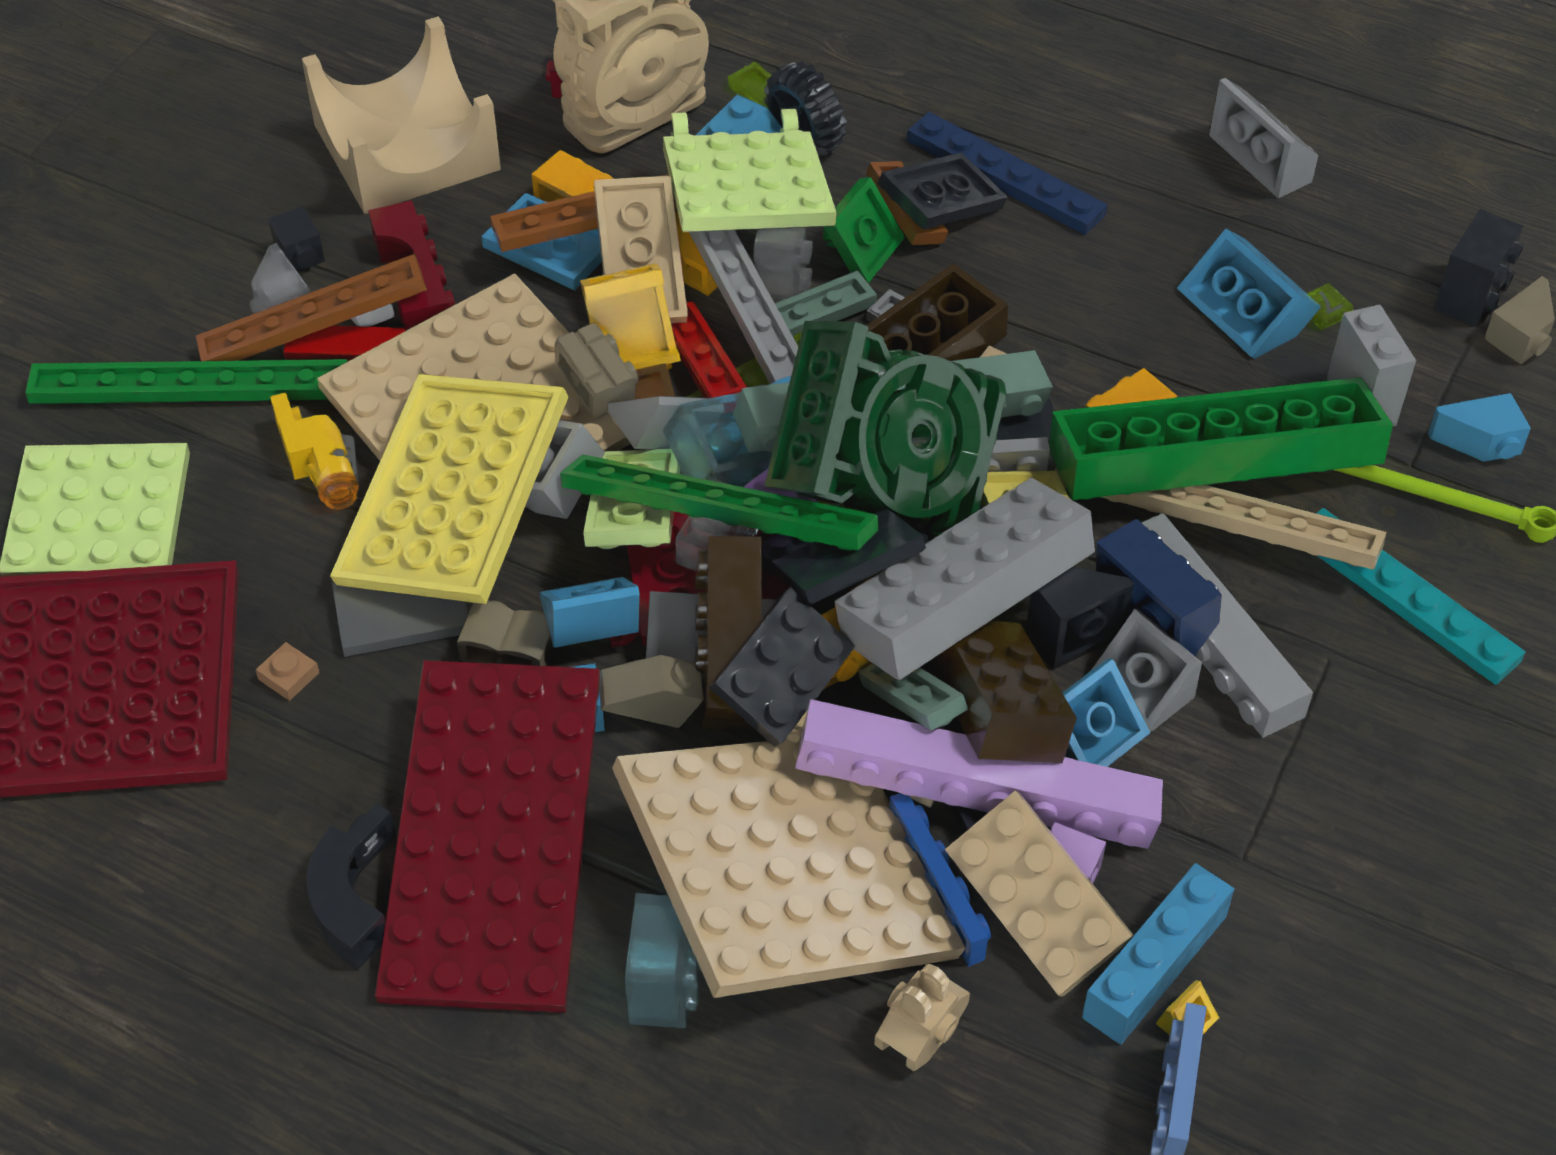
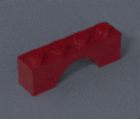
(402, 233)

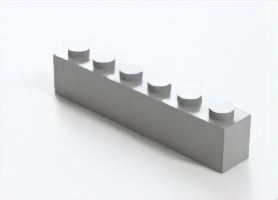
(1241, 655)

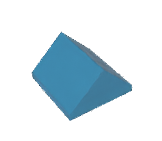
(591, 611)
(1106, 717)

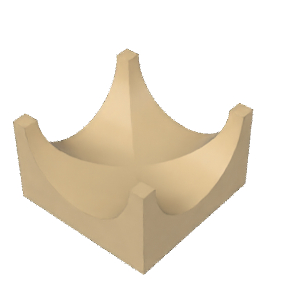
(405, 130)

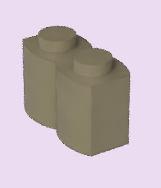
(504, 636)

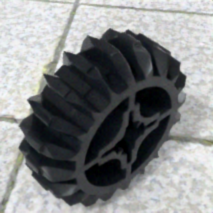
(815, 102)

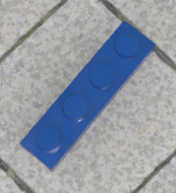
(951, 890)

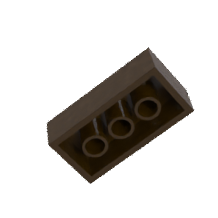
(945, 318)
(726, 614)
(1009, 695)

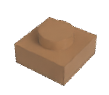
(287, 671)

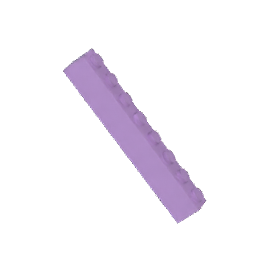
(946, 769)

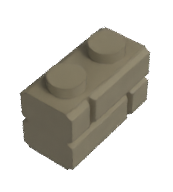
(595, 368)

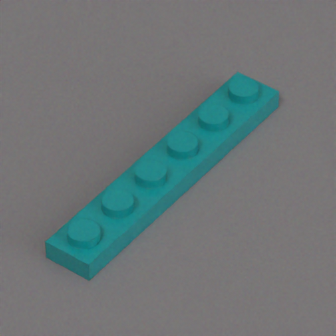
(1434, 614)

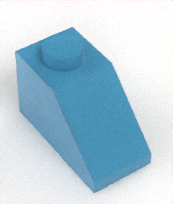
(1482, 427)

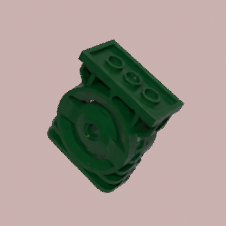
(878, 448)

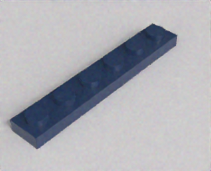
(1010, 173)

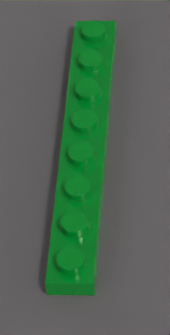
(177, 381)
(721, 502)

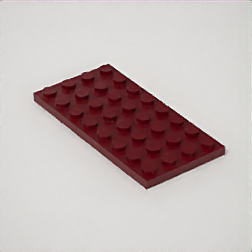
(491, 838)

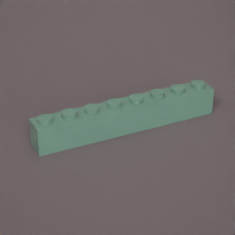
(1024, 377)

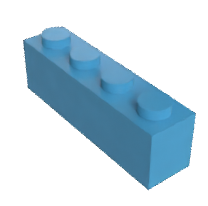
(1157, 953)

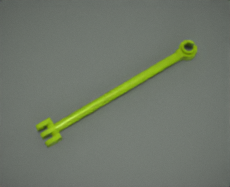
(1537, 522)

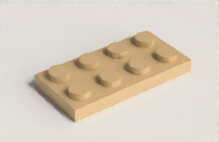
(640, 230)
(1039, 893)

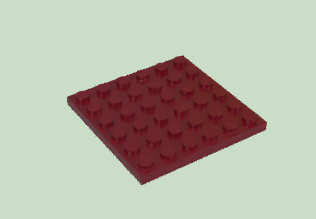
(116, 677)

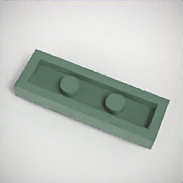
(827, 302)
(916, 695)

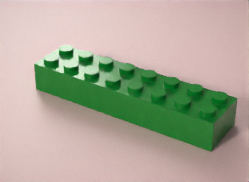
(1218, 438)

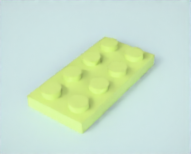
(630, 523)

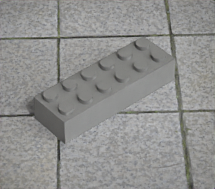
(965, 577)

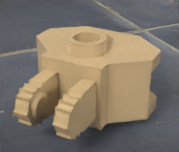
(922, 1015)

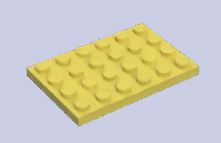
(450, 488)

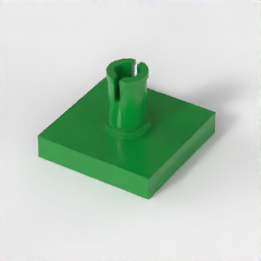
(864, 230)

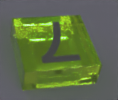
(1332, 306)

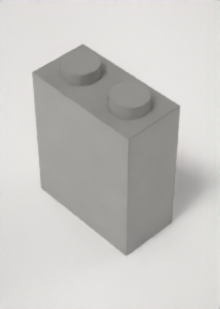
(1375, 351)

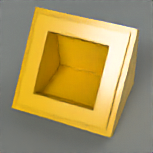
(1193, 994)

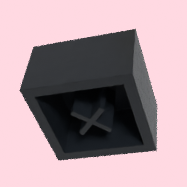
(1480, 268)

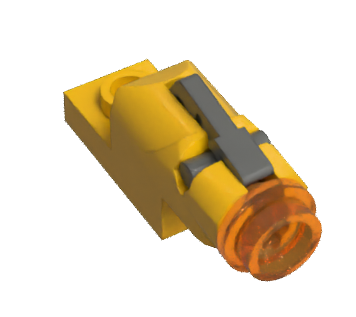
(318, 451)

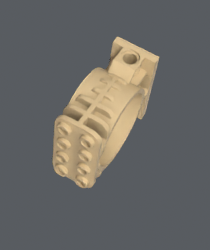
(627, 66)

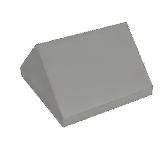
(645, 419)
(1154, 667)

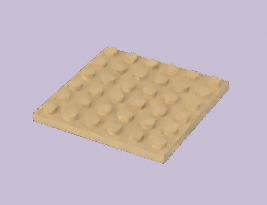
(489, 336)
(782, 868)

